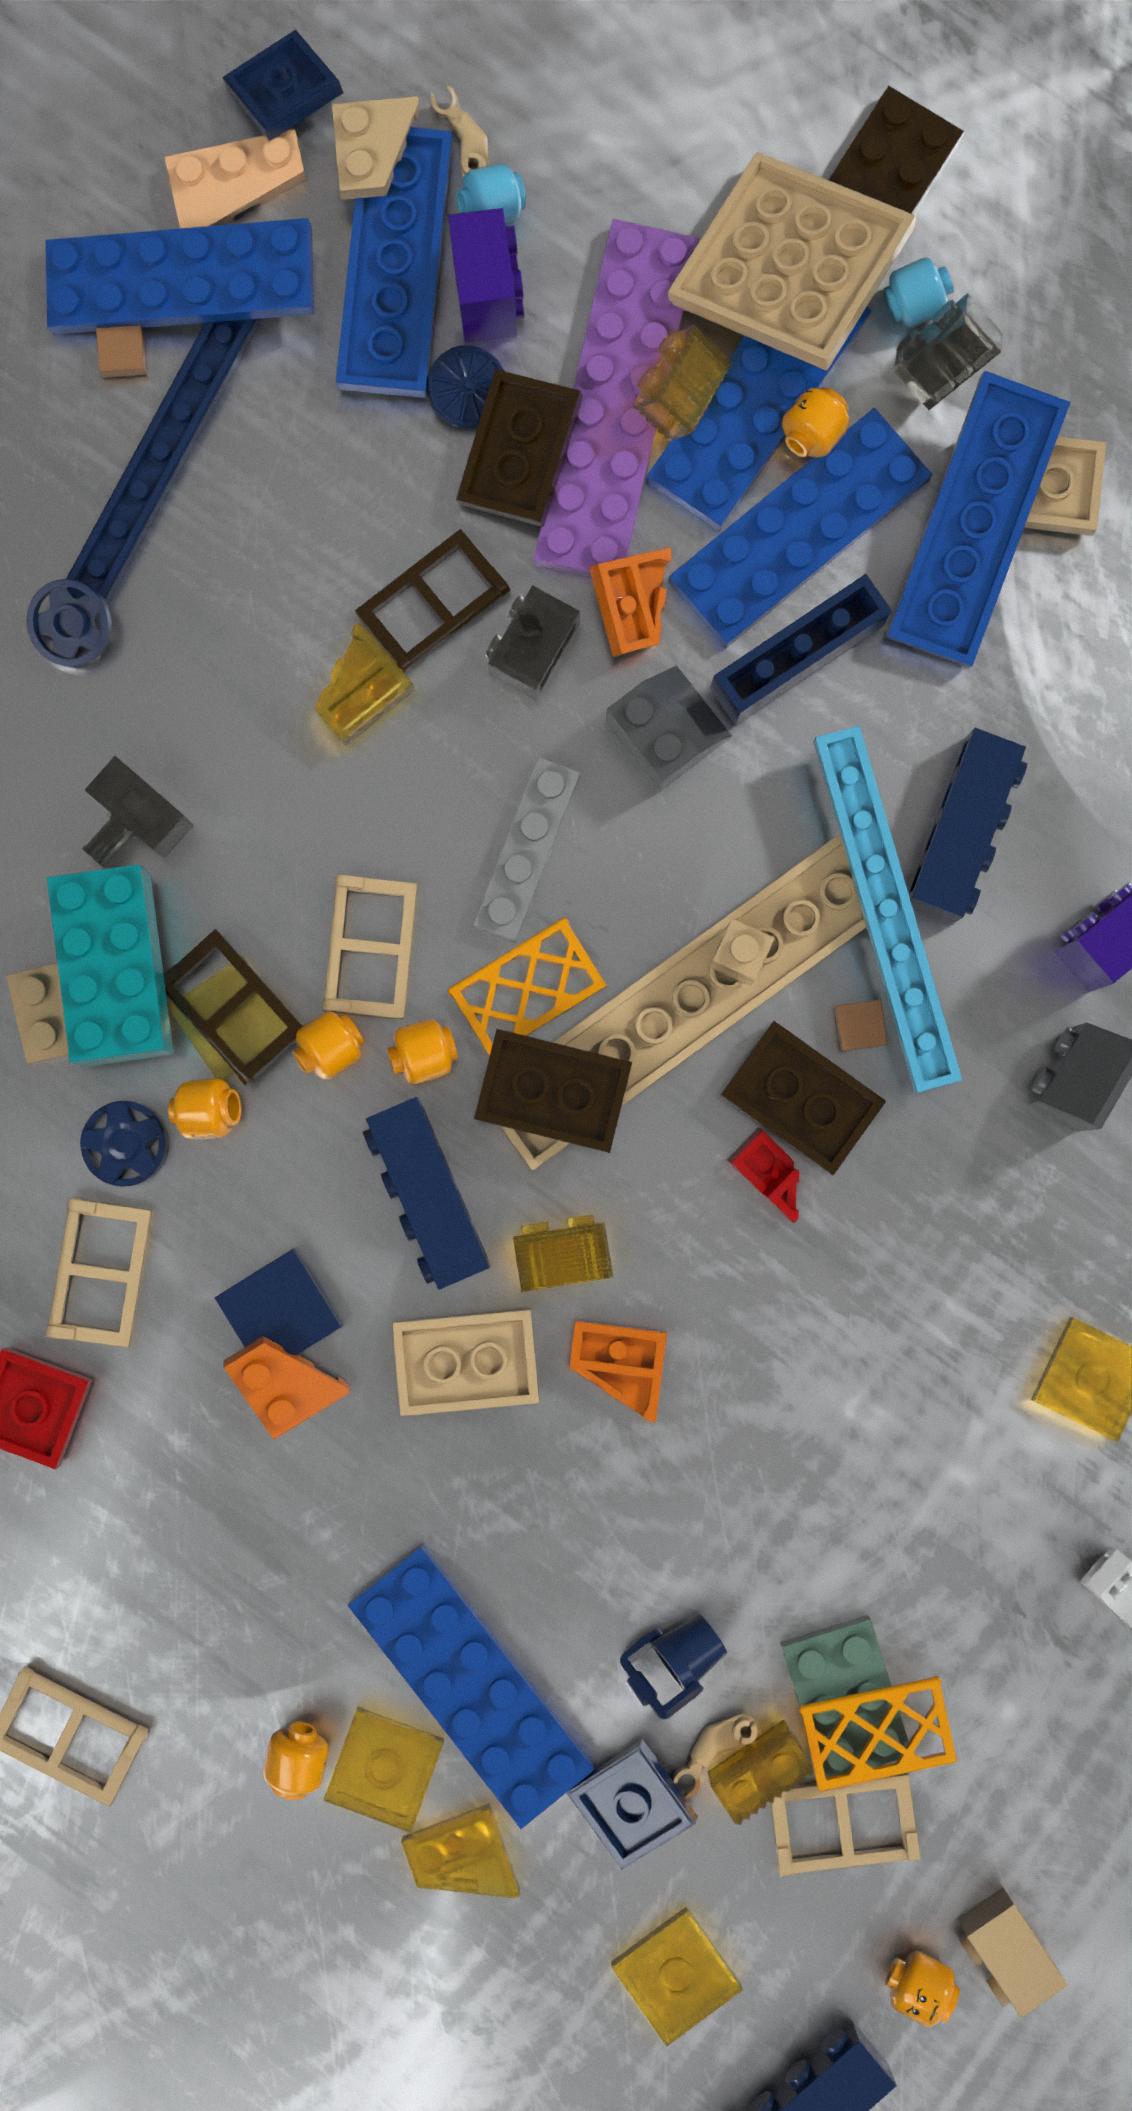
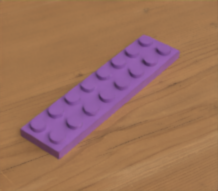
(611, 441)

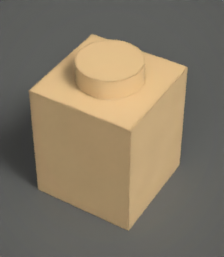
(741, 952)

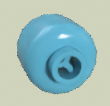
(493, 188)
(917, 292)

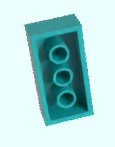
(109, 966)

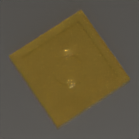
(245, 1032)
(1089, 1379)
(384, 1769)
(676, 1976)

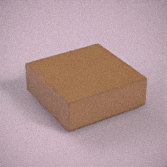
(121, 351)
(860, 1025)

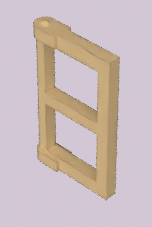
(337, 944)
(121, 1338)
(82, 1706)
(848, 1857)

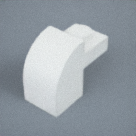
(1112, 1583)

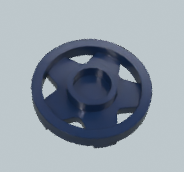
(69, 622)
(123, 1143)

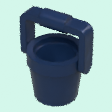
(687, 1655)

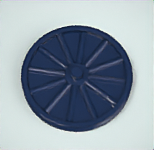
(461, 384)

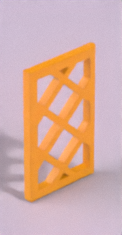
(528, 948)
(908, 1760)

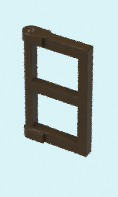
(413, 577)
(207, 1028)

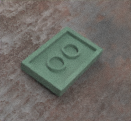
(840, 1664)

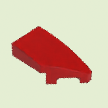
(769, 1171)

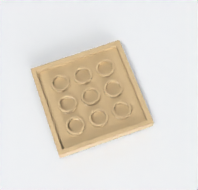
(792, 260)

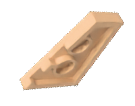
(231, 177)

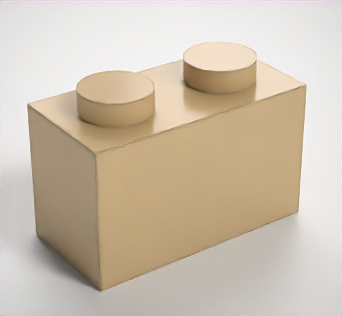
(1012, 1954)

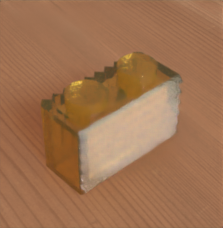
(681, 382)
(562, 1254)
(760, 1772)

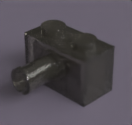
(947, 350)
(533, 641)
(133, 812)

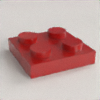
(38, 1407)

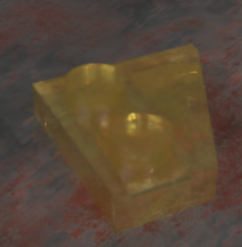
(361, 688)
(462, 1856)

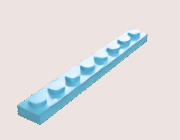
(887, 909)

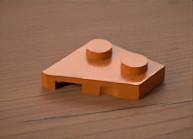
(632, 599)
(621, 1362)
(281, 1385)

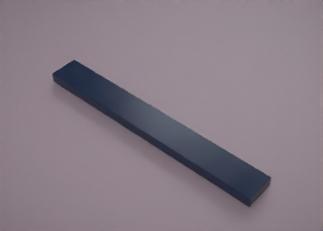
(161, 455)

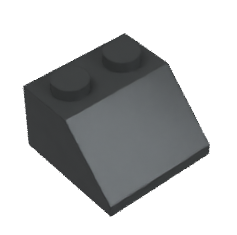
(666, 726)
(1084, 1077)

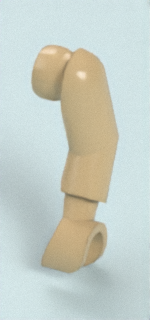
(473, 139)
(714, 1739)

